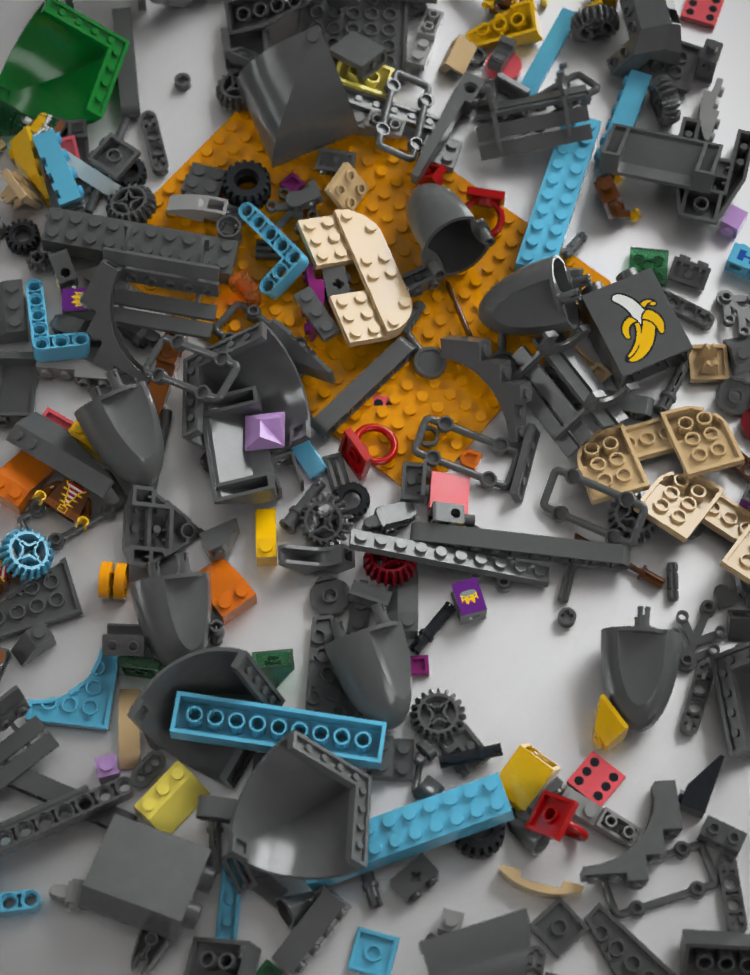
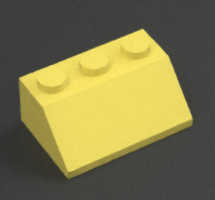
(373, 84)
(171, 799)

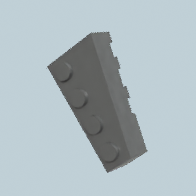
(311, 931)

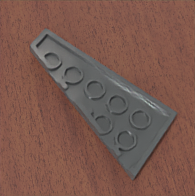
(323, 688)
(621, 947)

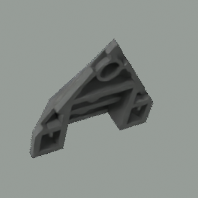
(153, 527)

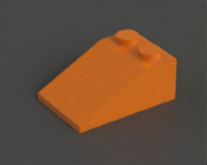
(21, 480)
(229, 591)

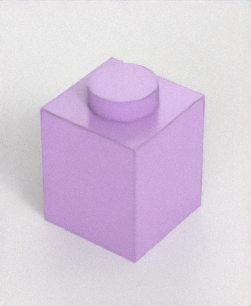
(733, 221)
(107, 768)

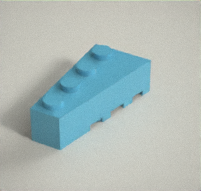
(58, 169)

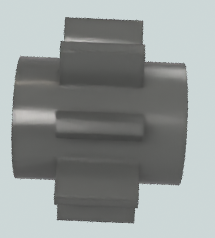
(38, 261)

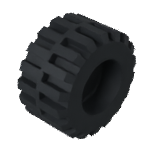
(243, 173)
(482, 847)

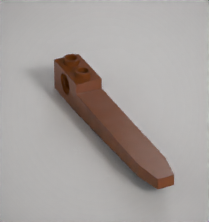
(168, 360)

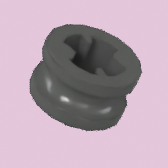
(187, 84)
(562, 621)

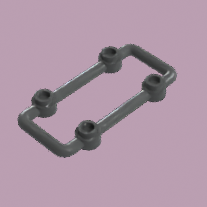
(595, 88)
(382, 129)
(253, 314)
(202, 392)
(445, 425)
(626, 499)
(108, 513)
(695, 890)

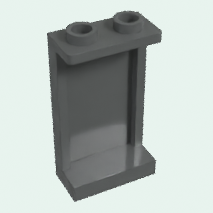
(17, 386)

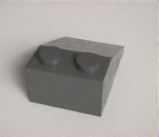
(222, 957)

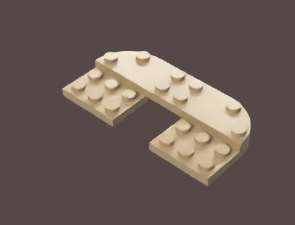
(355, 239)
(698, 438)
(684, 503)

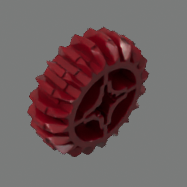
(388, 569)

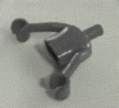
(429, 785)

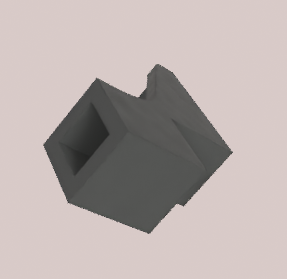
(311, 559)

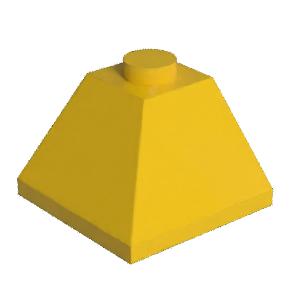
(608, 725)

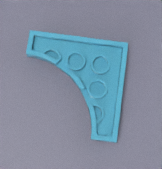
(87, 704)

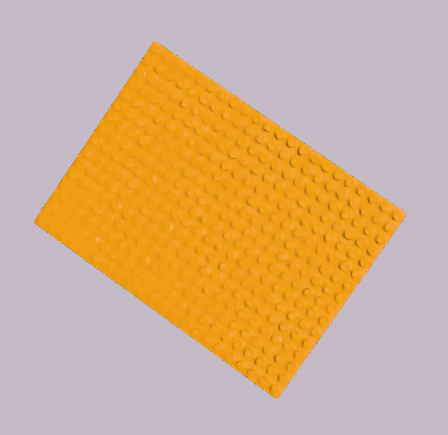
(459, 389)

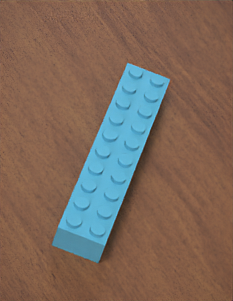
(557, 198)
(261, 726)
(432, 823)

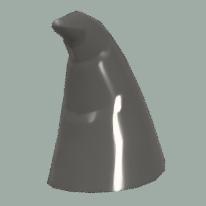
(531, 841)
(295, 906)

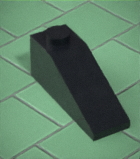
(699, 790)

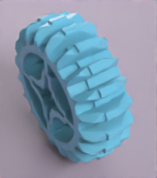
(17, 541)

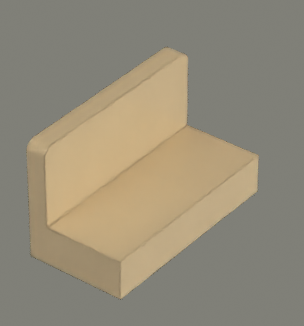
(458, 56)

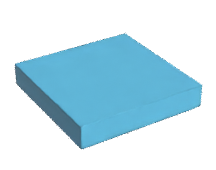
(373, 952)

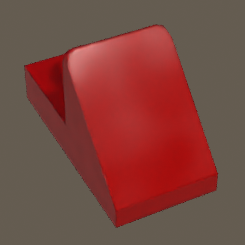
(434, 174)

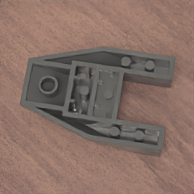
(727, 183)

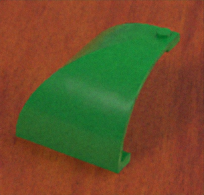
(62, 65)

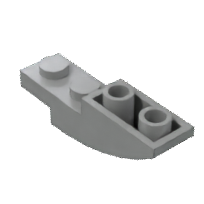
(426, 39)
(708, 111)
(367, 122)
(201, 206)
(83, 371)
(603, 819)

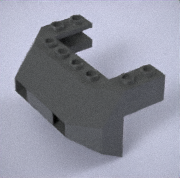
(653, 35)

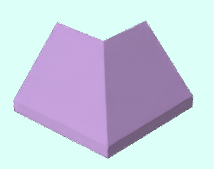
(265, 431)

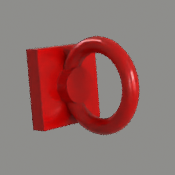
(488, 199)
(357, 453)
(553, 818)

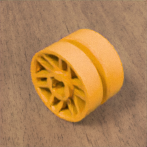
(113, 580)

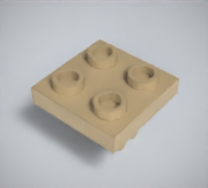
(346, 188)
(19, 191)
(708, 363)

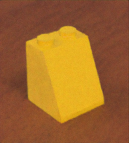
(527, 776)

